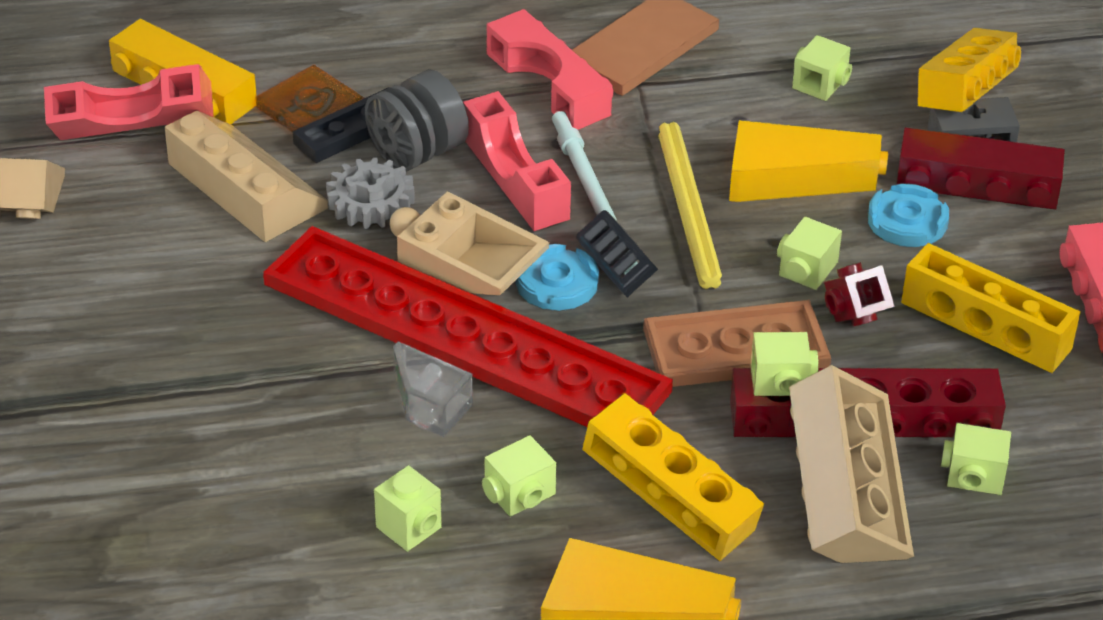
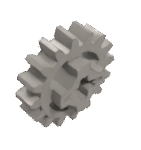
(369, 192)

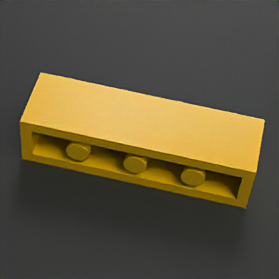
(146, 49)

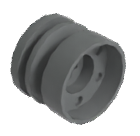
(417, 119)

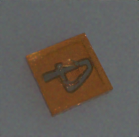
(305, 98)

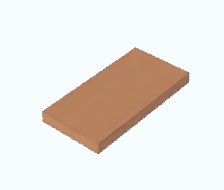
(645, 41)
(712, 343)

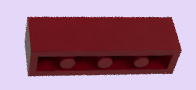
(982, 168)

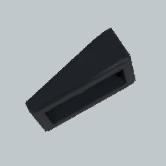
(599, 237)

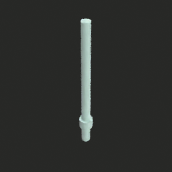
(572, 145)

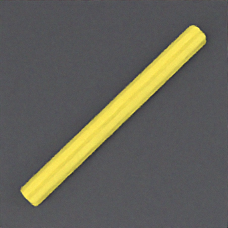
(690, 206)

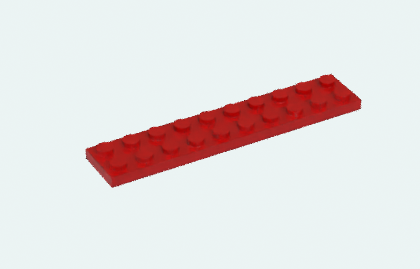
(461, 328)

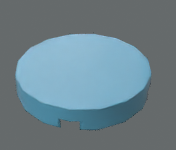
(908, 215)
(559, 279)

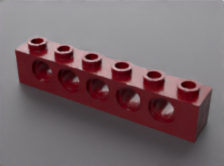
(920, 401)

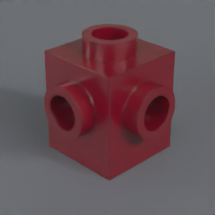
(858, 294)

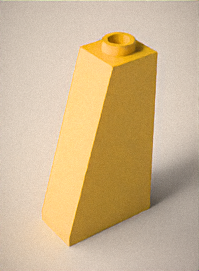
(803, 161)
(622, 585)

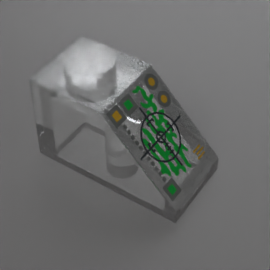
(431, 390)

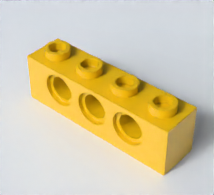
(967, 69)
(990, 307)
(672, 476)

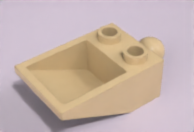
(464, 245)

